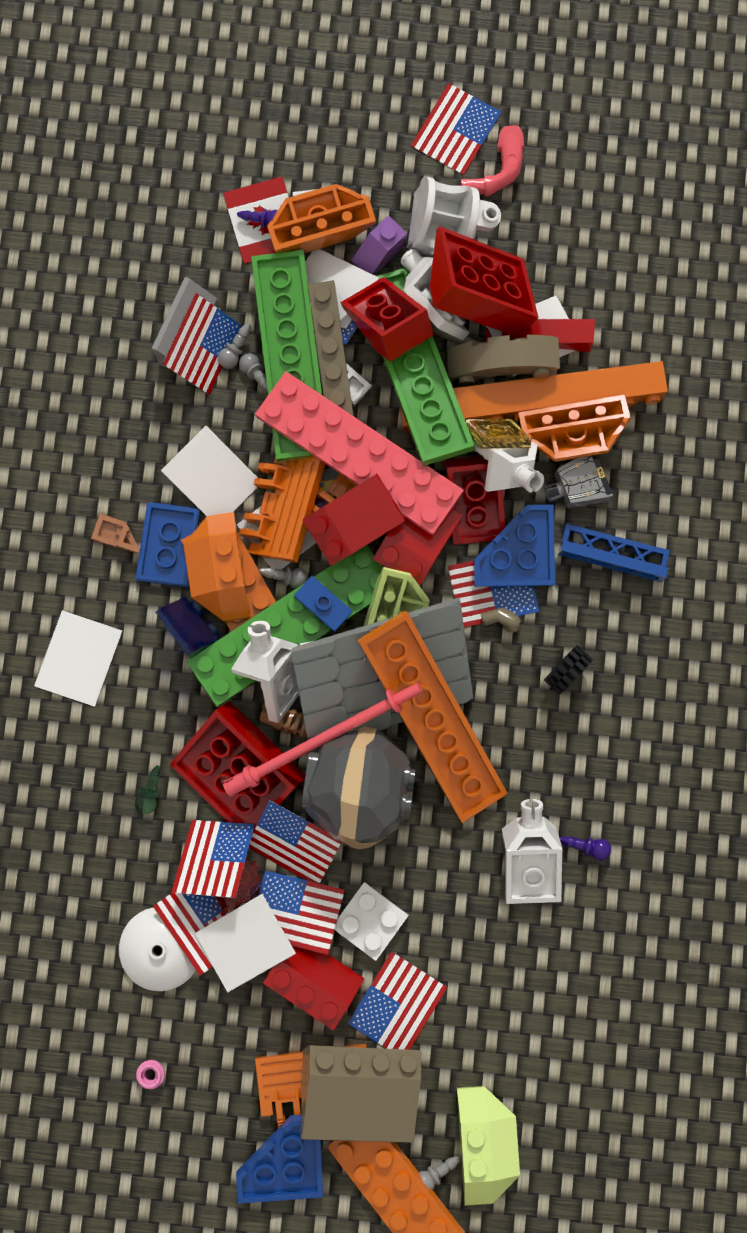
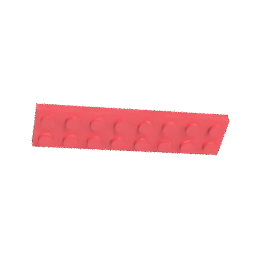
(358, 451)

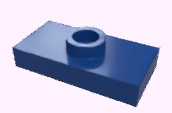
(323, 604)

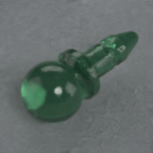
(146, 801)

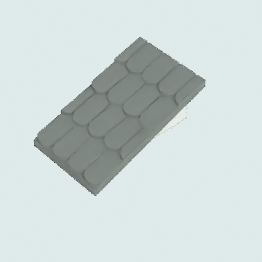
(340, 682)

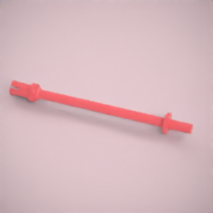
(252, 775)

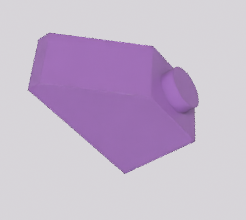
(380, 246)

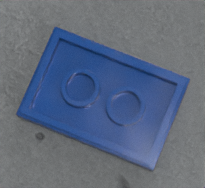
(161, 546)

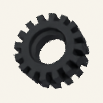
(568, 670)

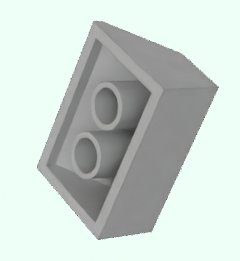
(176, 315)

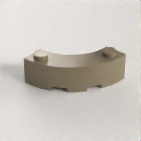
(503, 356)

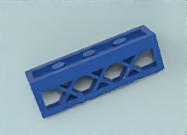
(612, 559)

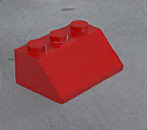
(315, 984)

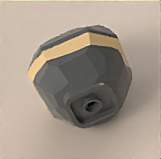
(358, 787)

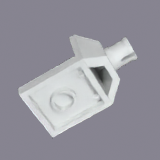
(418, 288)
(511, 468)
(271, 663)
(532, 857)

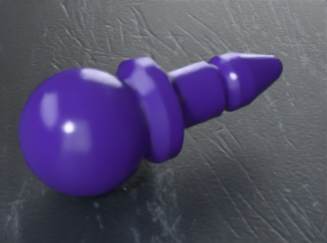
(264, 217)
(599, 849)

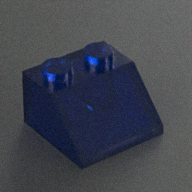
(187, 626)

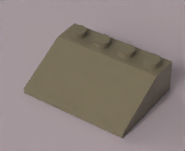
(360, 1094)

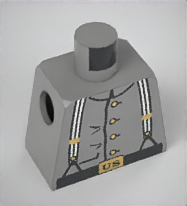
(580, 483)

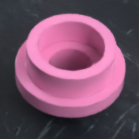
(146, 1082)

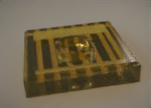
(497, 434)

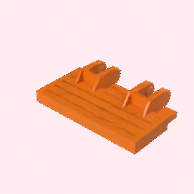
(283, 529)
(281, 1082)

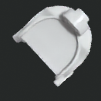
(449, 207)

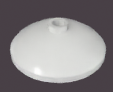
(139, 961)

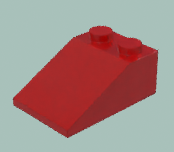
(388, 318)
(481, 510)
(354, 519)
(413, 549)

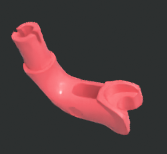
(511, 148)

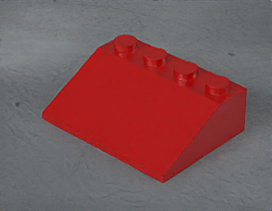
(481, 283)
(221, 751)

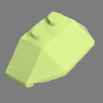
(393, 594)
(486, 1145)

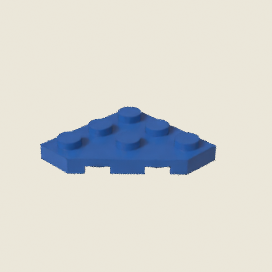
(521, 552)
(282, 1168)

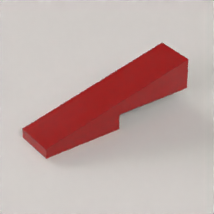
(571, 333)

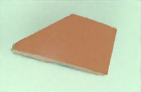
(114, 533)

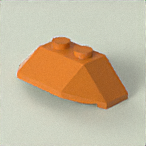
(320, 219)
(576, 428)
(217, 568)

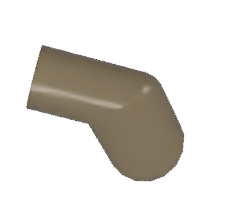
(502, 616)

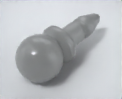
(229, 356)
(251, 366)
(294, 577)
(432, 1176)

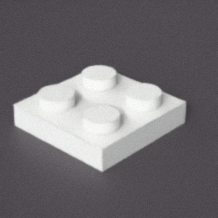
(370, 921)

